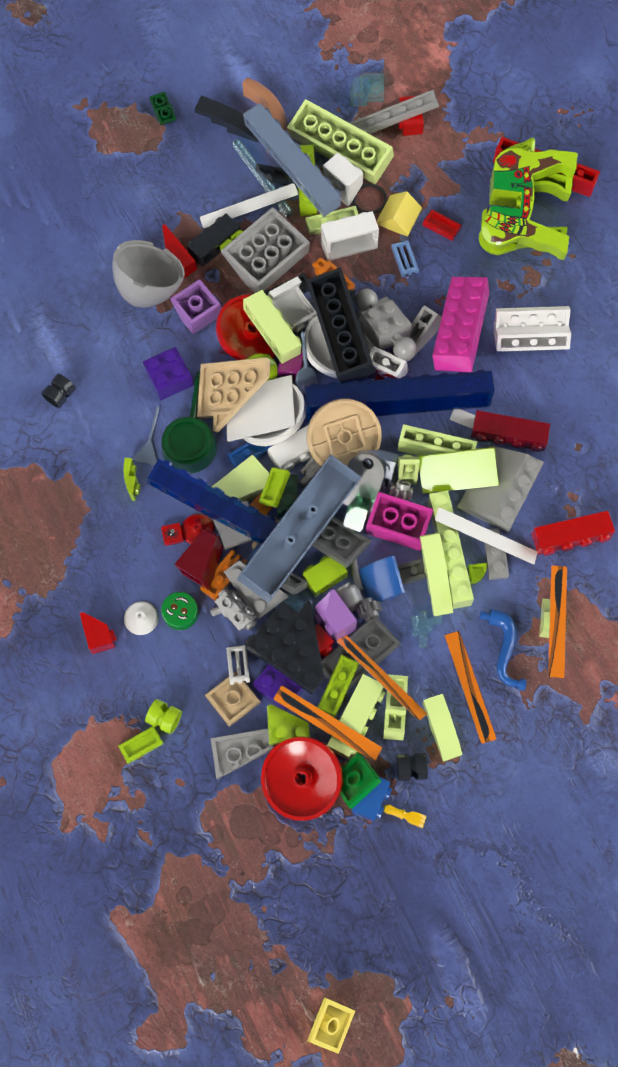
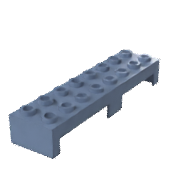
(299, 528)

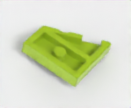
(284, 725)

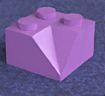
(196, 306)
(335, 616)

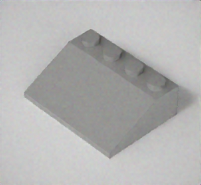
(266, 250)
(502, 503)

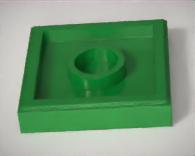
(358, 780)

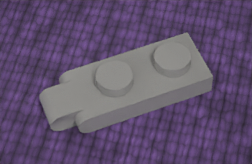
(496, 561)

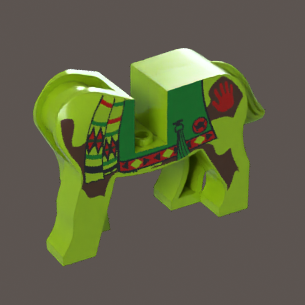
(513, 181)

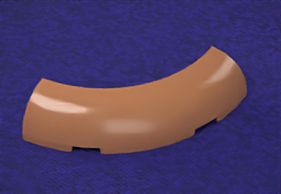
(260, 94)

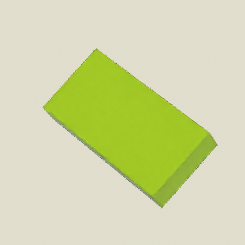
(274, 487)
(140, 744)

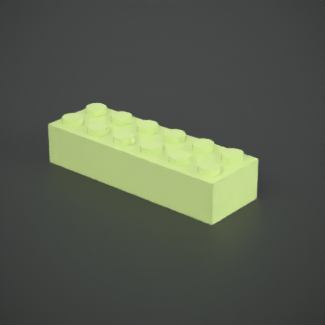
(335, 136)

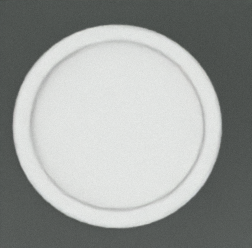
(141, 618)

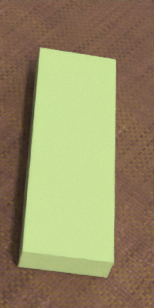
(314, 222)

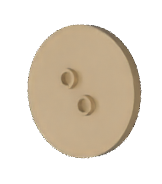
(342, 431)

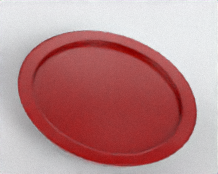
(193, 526)

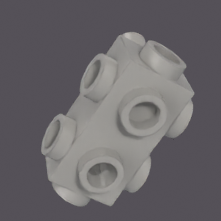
(232, 607)

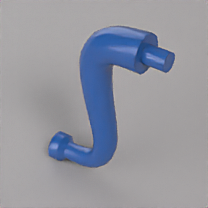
(510, 633)

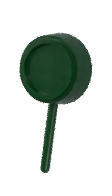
(188, 440)

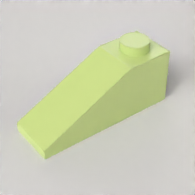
(408, 469)

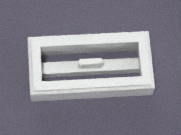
(238, 678)

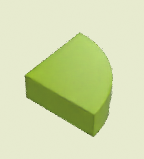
(476, 572)

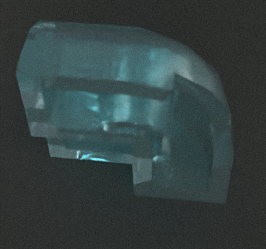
(367, 88)

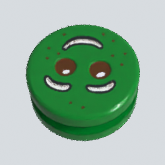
(179, 611)

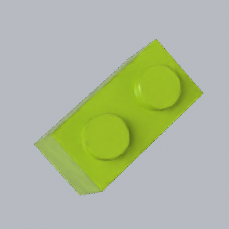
(324, 575)

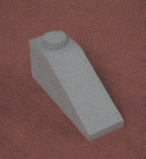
(424, 326)

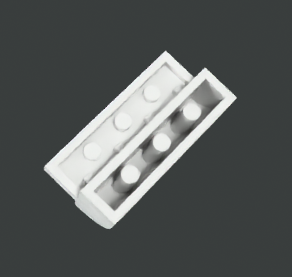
(532, 328)

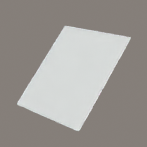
(265, 411)

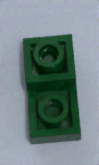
(162, 108)

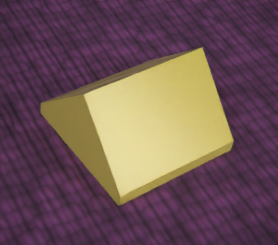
(400, 213)
(331, 1025)

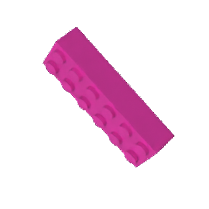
(461, 324)

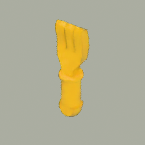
(412, 817)

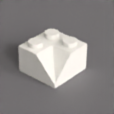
(343, 177)

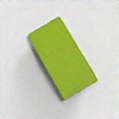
(130, 480)

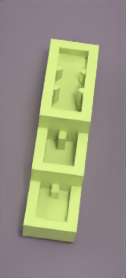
(436, 574)

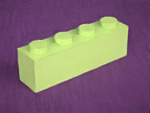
(272, 326)
(423, 442)
(358, 712)

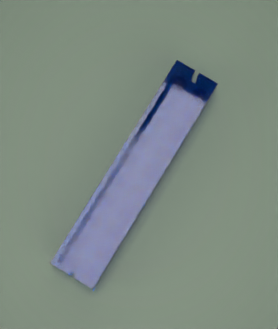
(408, 393)

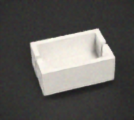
(349, 236)

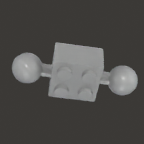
(385, 325)

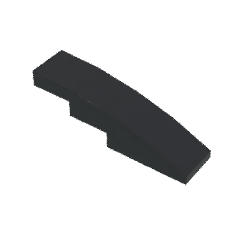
(224, 116)

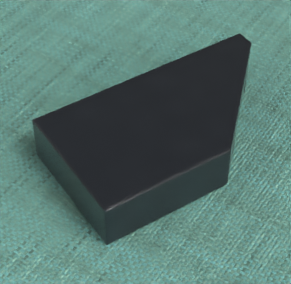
(273, 174)

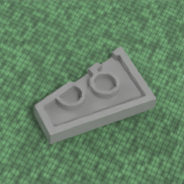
(238, 750)

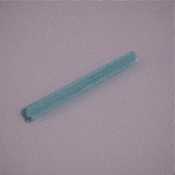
(251, 163)

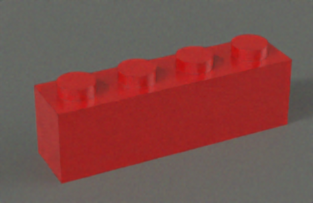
(572, 533)

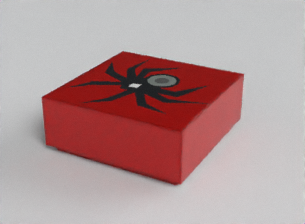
(172, 534)

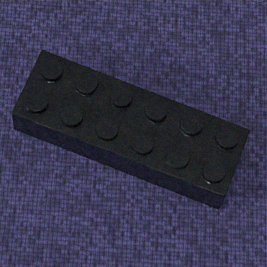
(340, 326)

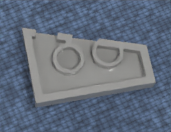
(258, 604)

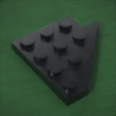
(291, 646)

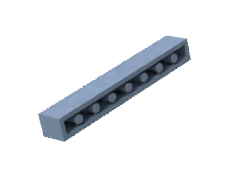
(292, 159)

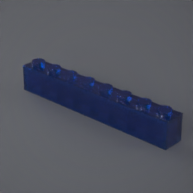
(211, 501)

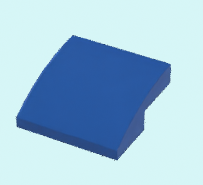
(382, 579)

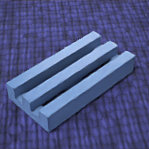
(408, 270)

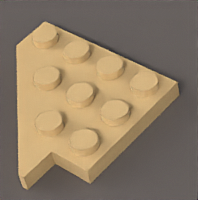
(228, 386)

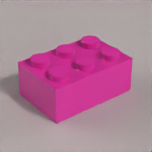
(398, 521)

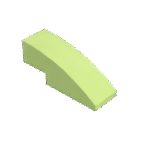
(395, 712)
(442, 727)

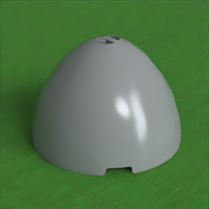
(145, 273)

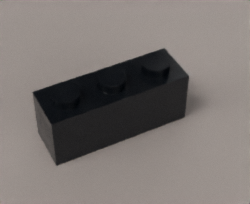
(207, 244)

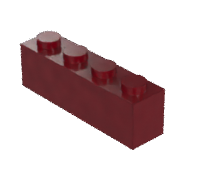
(510, 431)

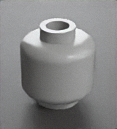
(350, 596)

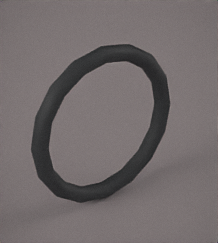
(374, 186)

